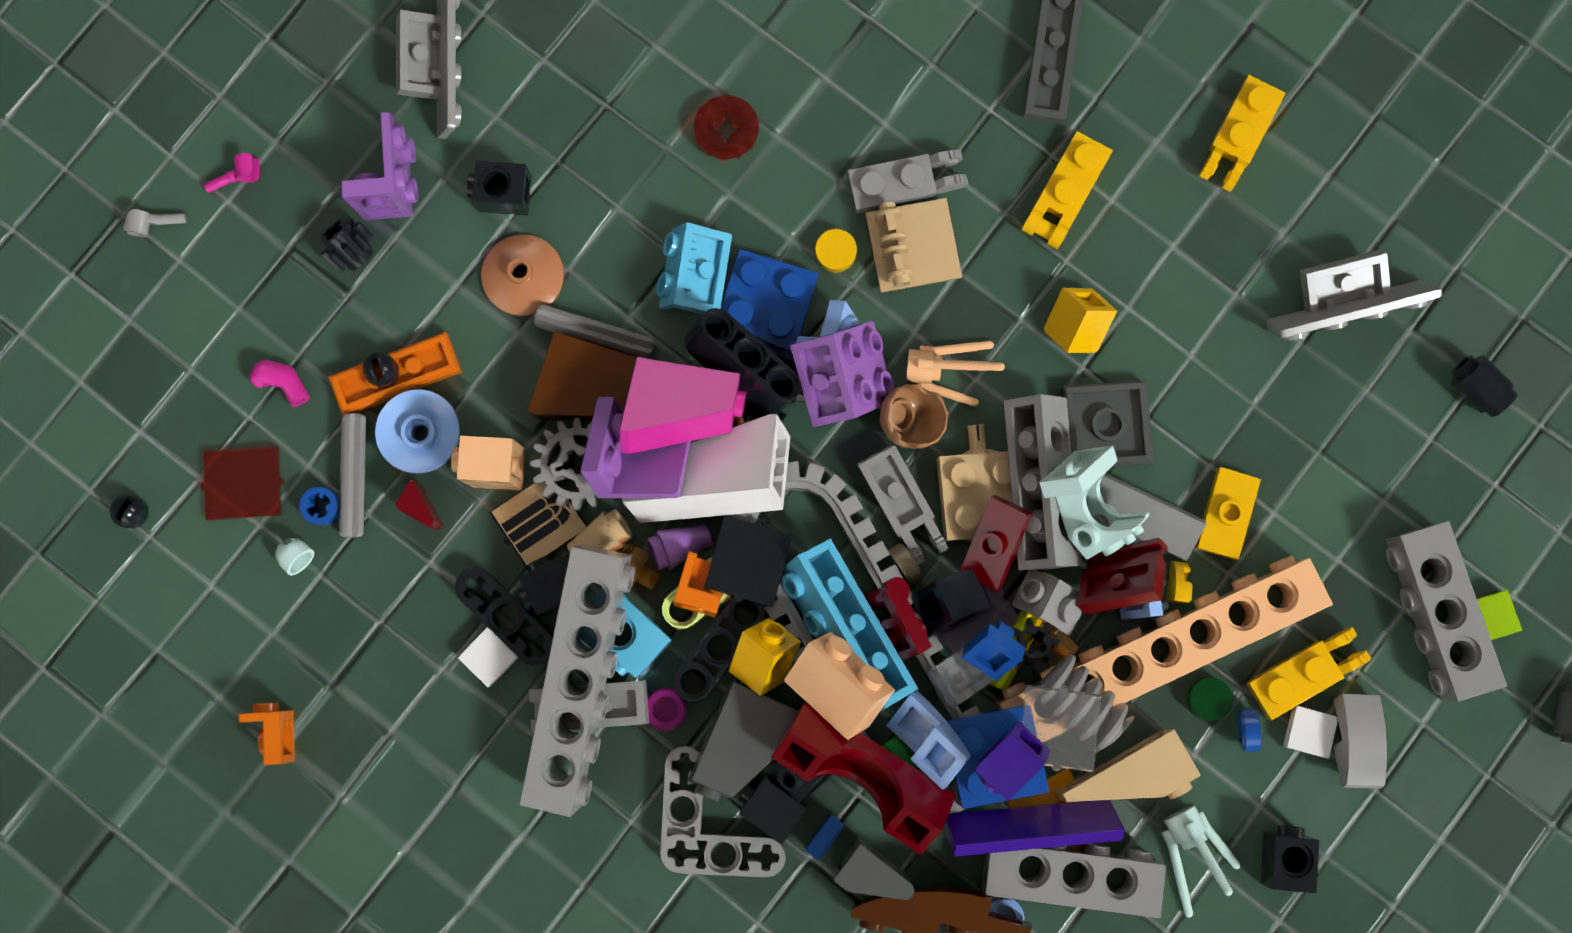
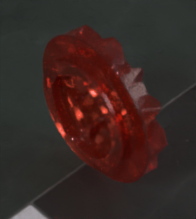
(713, 114)

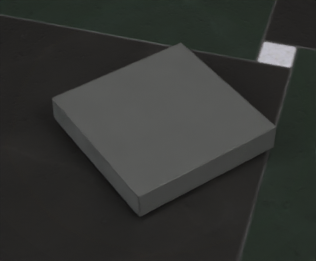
(1111, 416)

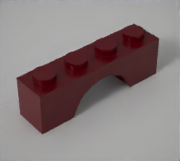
(908, 800)

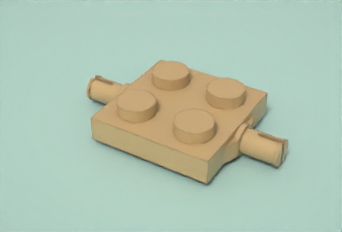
(968, 483)

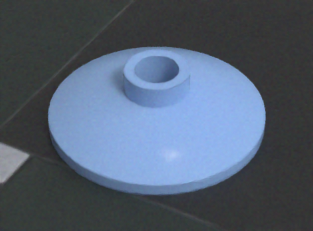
(398, 425)

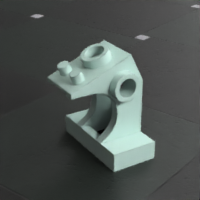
(1080, 503)

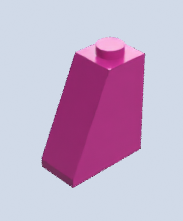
(678, 405)

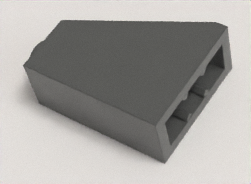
(739, 742)

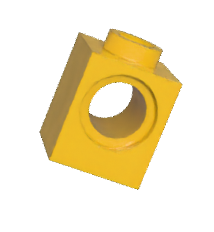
(764, 656)

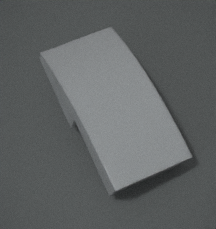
(1363, 747)

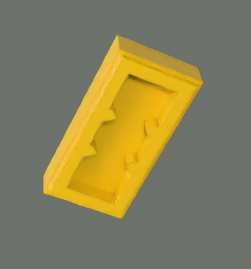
(1228, 513)

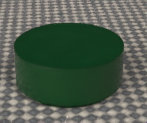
(1209, 699)

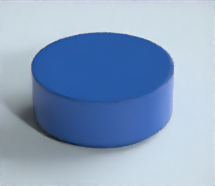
(1249, 730)

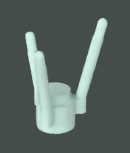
(1190, 830)

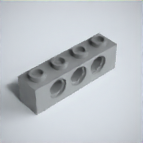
(1036, 445)
(1479, 666)
(1137, 896)

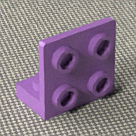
(394, 193)
(842, 374)
(634, 475)

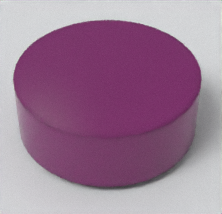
(666, 709)

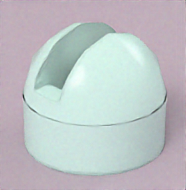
(293, 556)

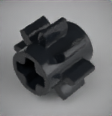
(347, 245)
(1046, 643)

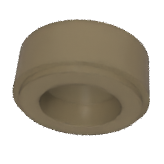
(905, 563)

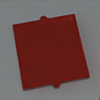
(242, 483)

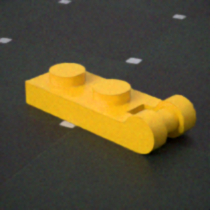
(1068, 188)

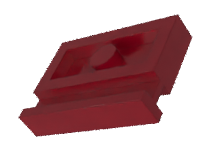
(1124, 578)

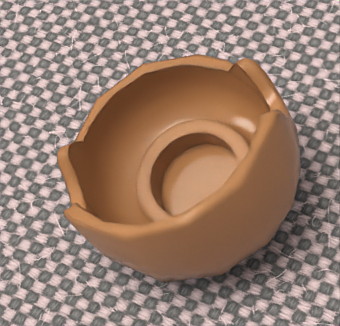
(913, 416)

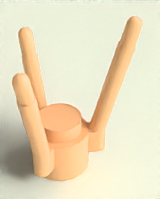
(926, 366)

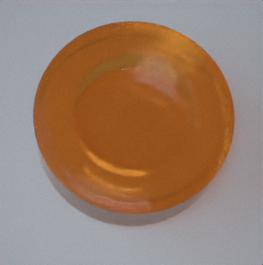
(1066, 646)

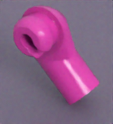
(280, 375)

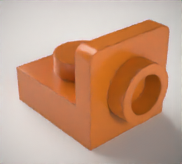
(277, 737)

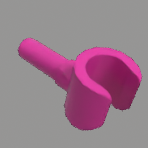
(246, 170)

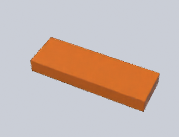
(418, 367)

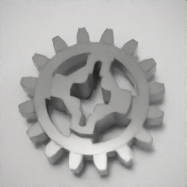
(559, 470)

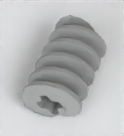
(1111, 719)

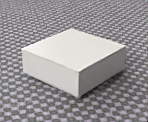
(488, 657)
(1310, 732)

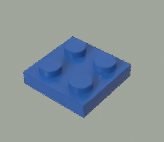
(770, 297)
(978, 735)

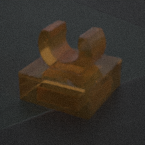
(638, 559)

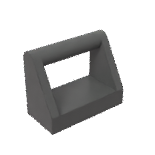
(870, 873)

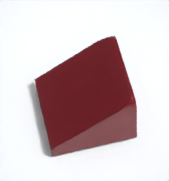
(418, 506)

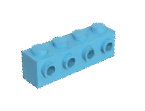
(835, 604)

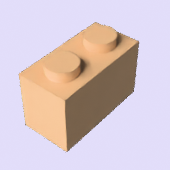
(489, 462)
(839, 684)

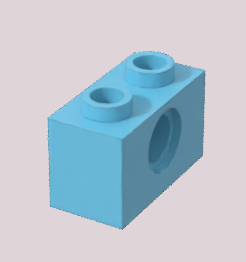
(645, 645)

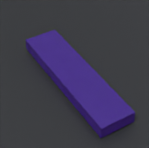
(1033, 827)

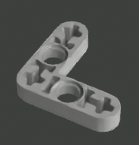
(690, 832)

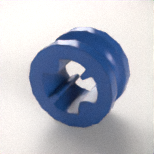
(308, 503)

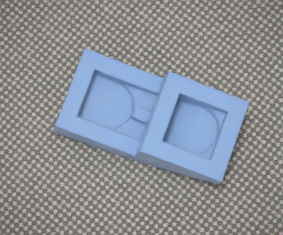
(930, 736)

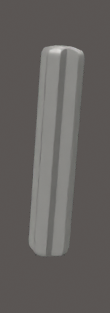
(594, 332)
(352, 475)

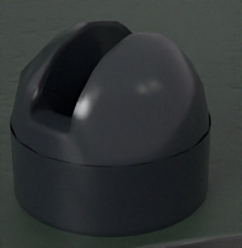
(388, 366)
(134, 515)

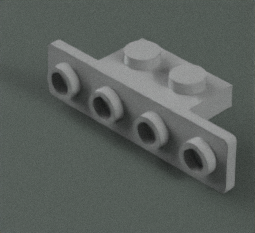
(428, 60)
(1347, 292)

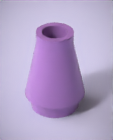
(672, 545)

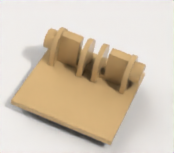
(913, 244)

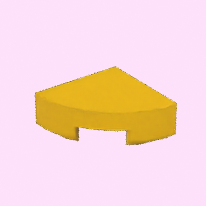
(1178, 588)

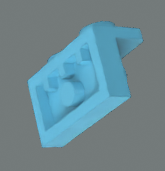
(694, 268)

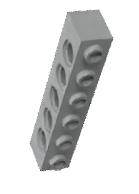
(544, 784)

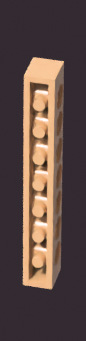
(1302, 597)

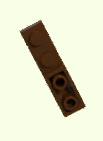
(929, 906)

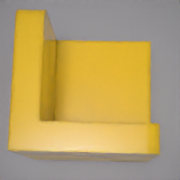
(1079, 320)

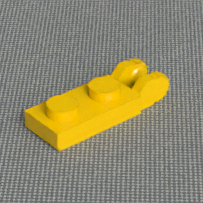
(1243, 129)
(1304, 675)

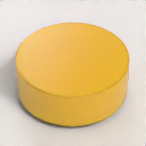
(836, 250)

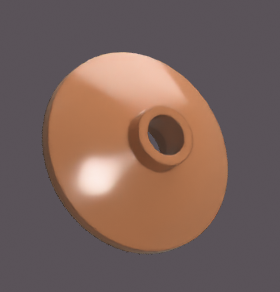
(536, 288)

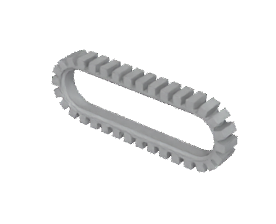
(869, 557)

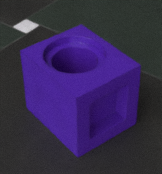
(1012, 761)

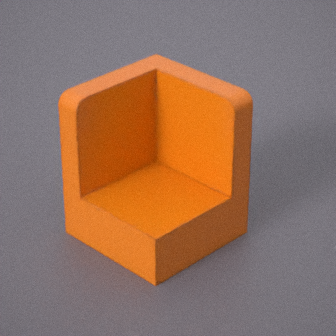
(691, 590)

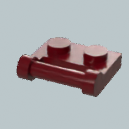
(903, 626)

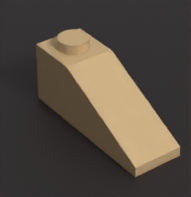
(1146, 770)

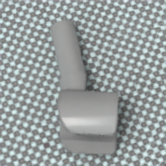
(138, 221)

